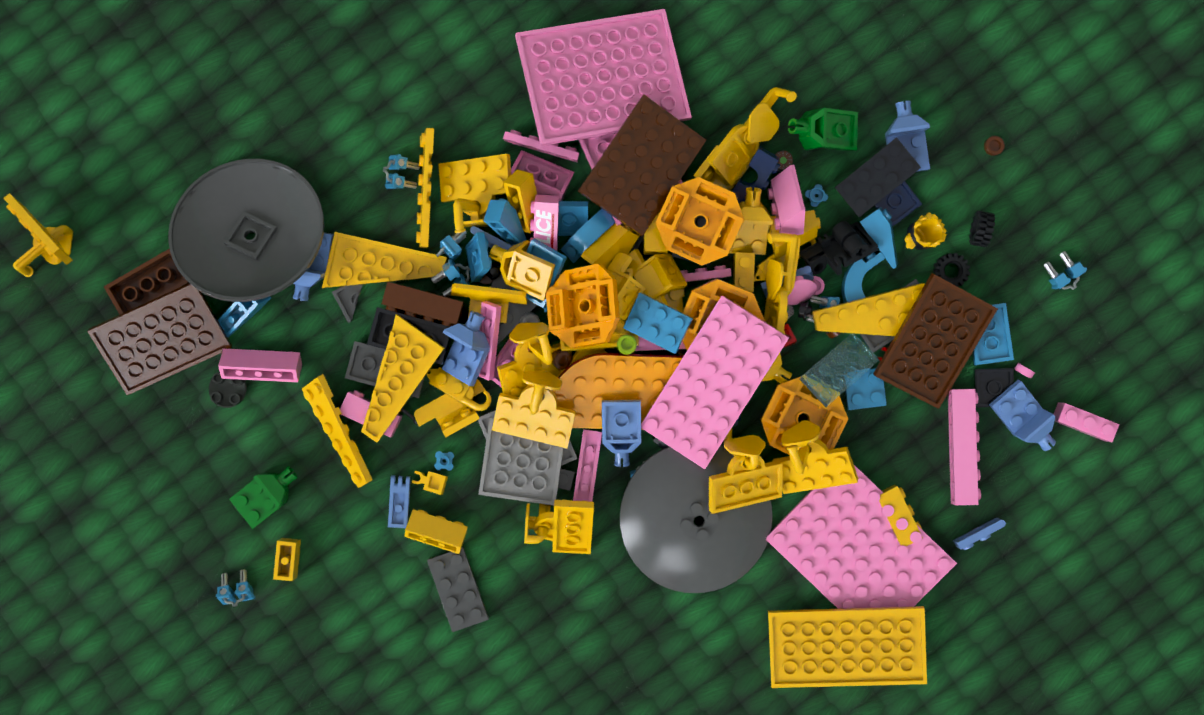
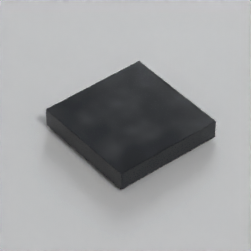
(991, 384)

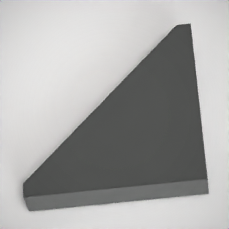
(347, 299)

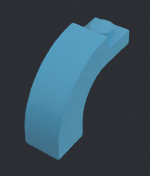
(587, 235)
(854, 275)

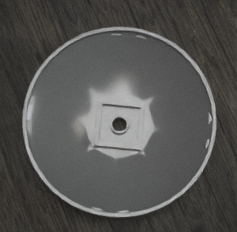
(240, 199)
(661, 532)

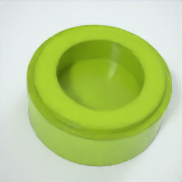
(626, 344)

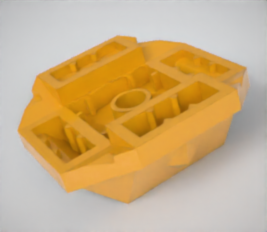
(679, 215)
(704, 299)
(569, 304)
(793, 399)

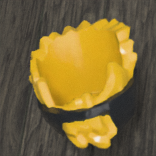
(925, 232)

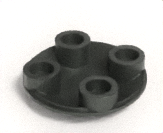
(226, 392)

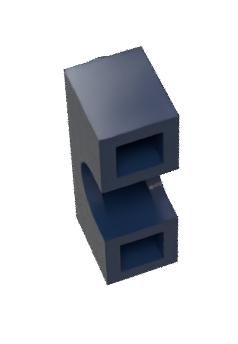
(765, 164)

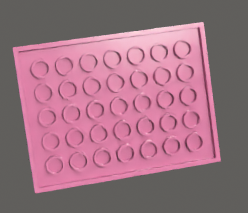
(595, 71)
(851, 552)

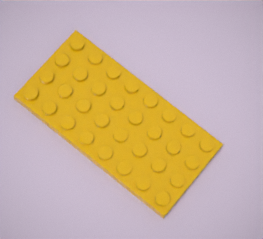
(847, 647)

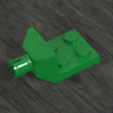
(827, 129)
(263, 496)

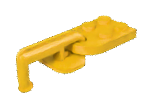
(743, 140)
(777, 300)

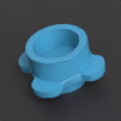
(821, 195)
(439, 462)

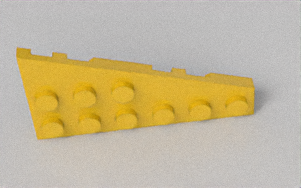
(368, 261)
(869, 315)
(403, 367)

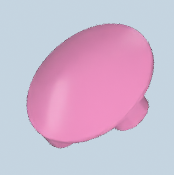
(802, 291)

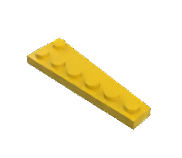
(423, 217)
(319, 397)

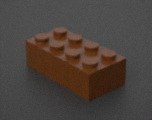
(145, 283)
(423, 303)

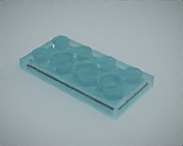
(839, 369)

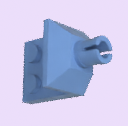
(911, 133)
(316, 271)
(467, 350)
(1024, 416)
(621, 428)

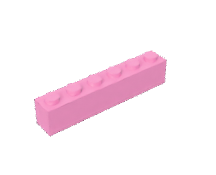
(963, 447)

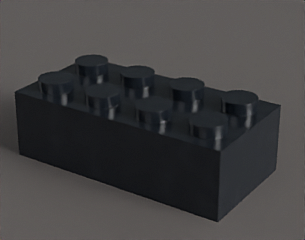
(877, 177)
(384, 322)

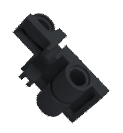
(843, 248)

